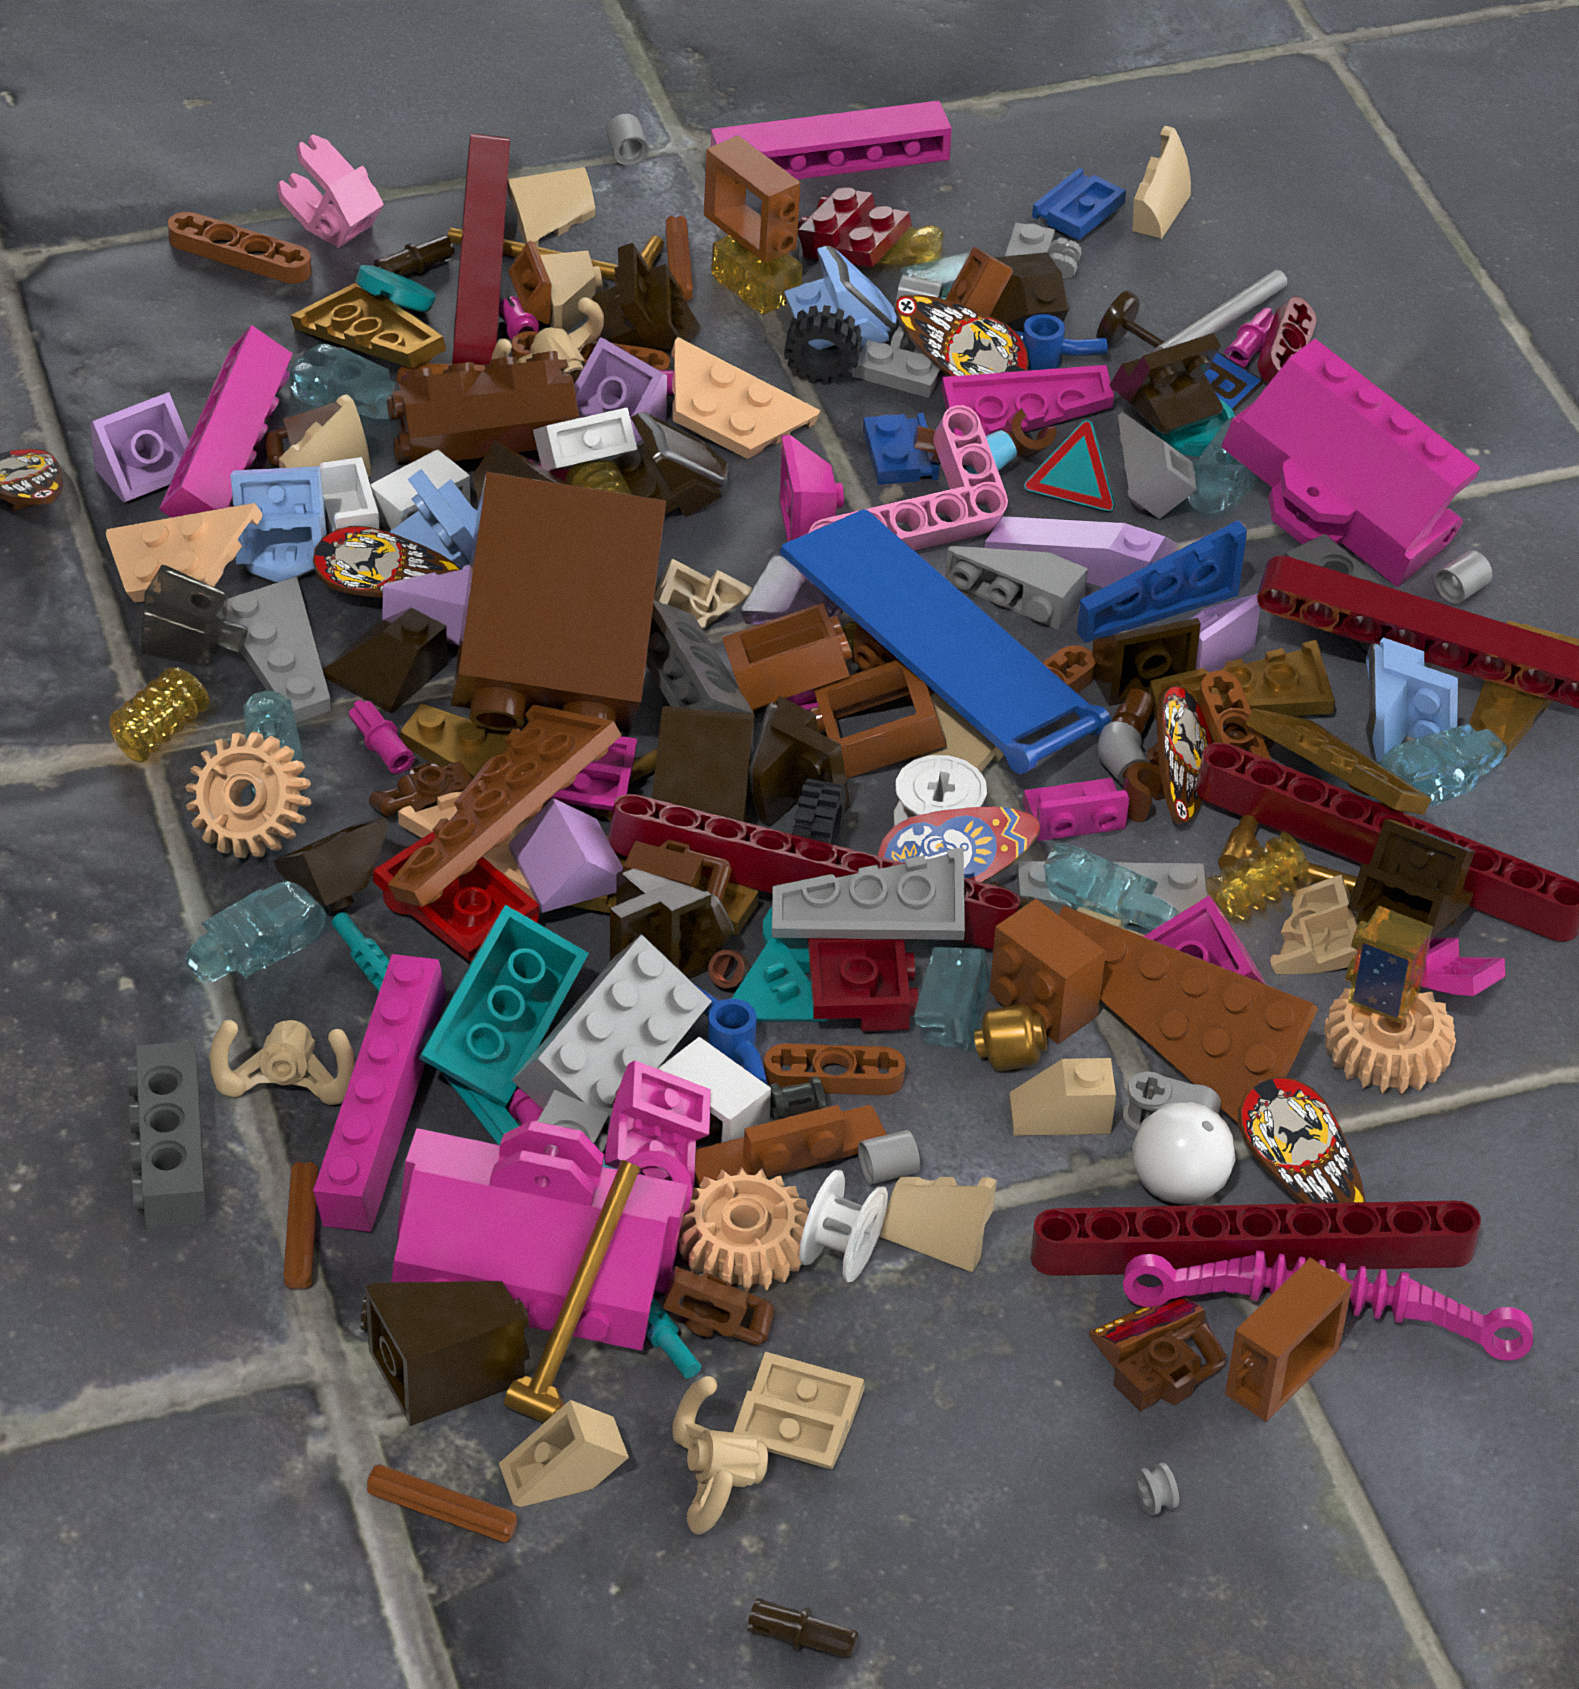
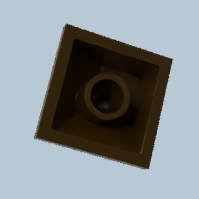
(1031, 290)
(1143, 655)
(392, 659)
(336, 864)

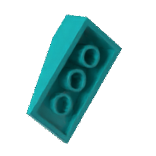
(503, 1005)

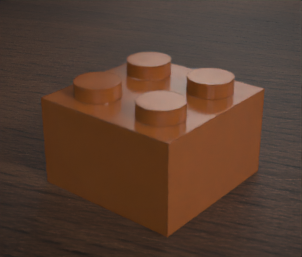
(1048, 968)

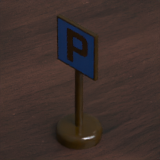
(1228, 379)

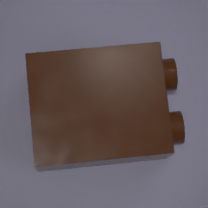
(557, 602)

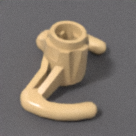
(567, 345)
(283, 1060)
(715, 1457)

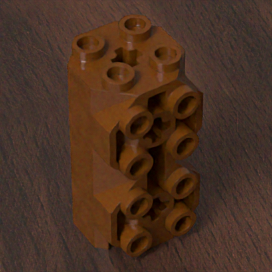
(472, 408)

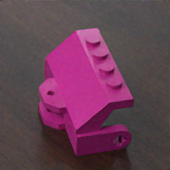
(1351, 464)
(525, 1220)

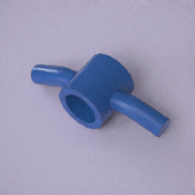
(1046, 343)
(734, 1032)

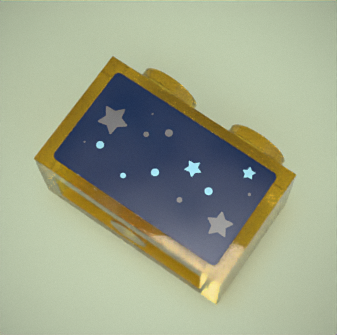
(1388, 963)

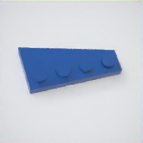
(1171, 586)

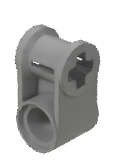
(1165, 1092)

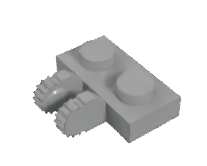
(1038, 239)
(898, 367)

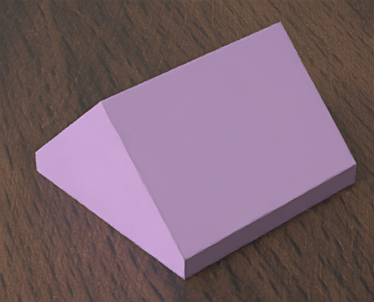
(618, 381)
(139, 447)
(1226, 632)
(565, 857)

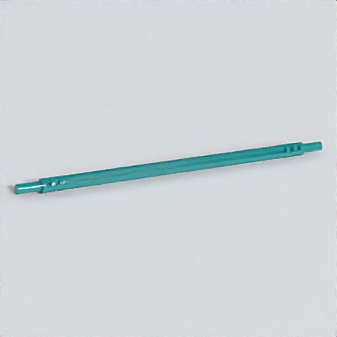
(498, 1121)

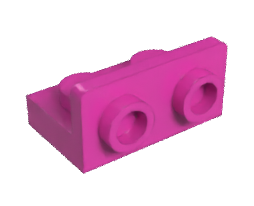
(1077, 808)

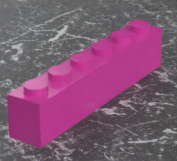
(850, 139)
(229, 425)
(380, 1094)

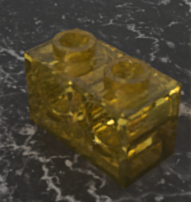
(751, 279)

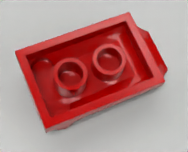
(465, 907)

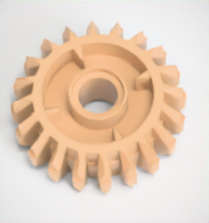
(221, 788)
(1388, 1051)
(744, 1229)

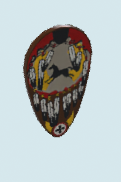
(960, 337)
(29, 478)
(366, 558)
(1179, 750)
(1299, 1142)

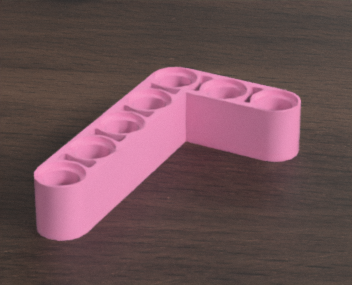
(964, 492)

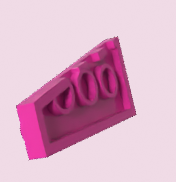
(1044, 395)

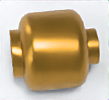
(1011, 1037)

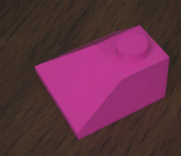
(805, 488)
(1208, 936)

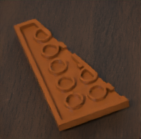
(502, 795)
(1198, 1014)

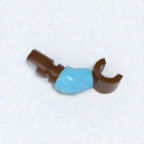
(1003, 444)

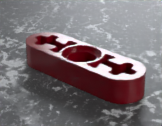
(1297, 335)

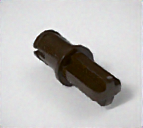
(417, 257)
(801, 1629)

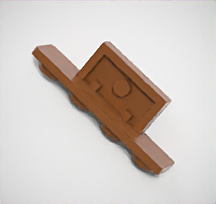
(791, 1143)

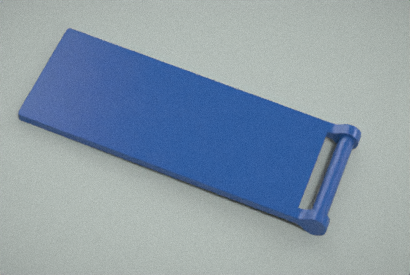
(942, 637)

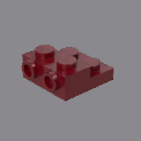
(852, 227)
(863, 981)

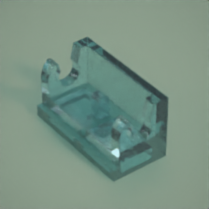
(953, 996)

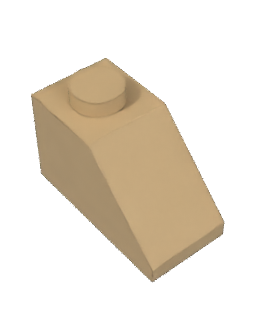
(571, 280)
(1066, 1099)
(564, 1456)

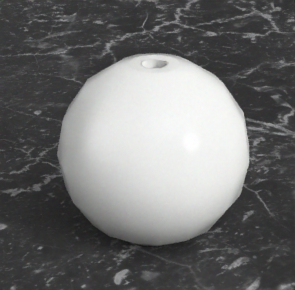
(1183, 1153)

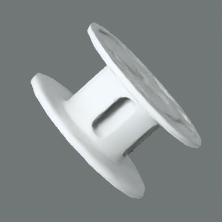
(937, 785)
(843, 1225)

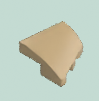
(1163, 188)
(551, 202)
(336, 440)
(698, 594)
(1318, 930)
(940, 1218)

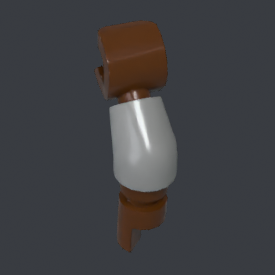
(1122, 754)

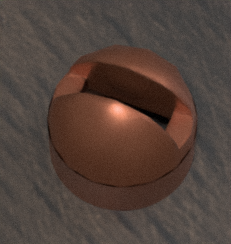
(722, 964)

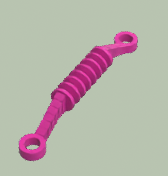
(1405, 1297)

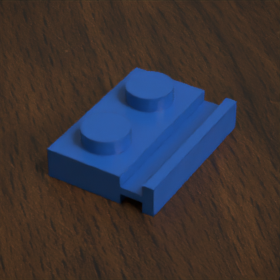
(1079, 204)
(893, 450)

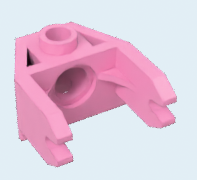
(349, 200)

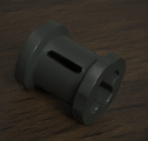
(781, 1096)

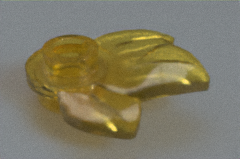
(916, 246)

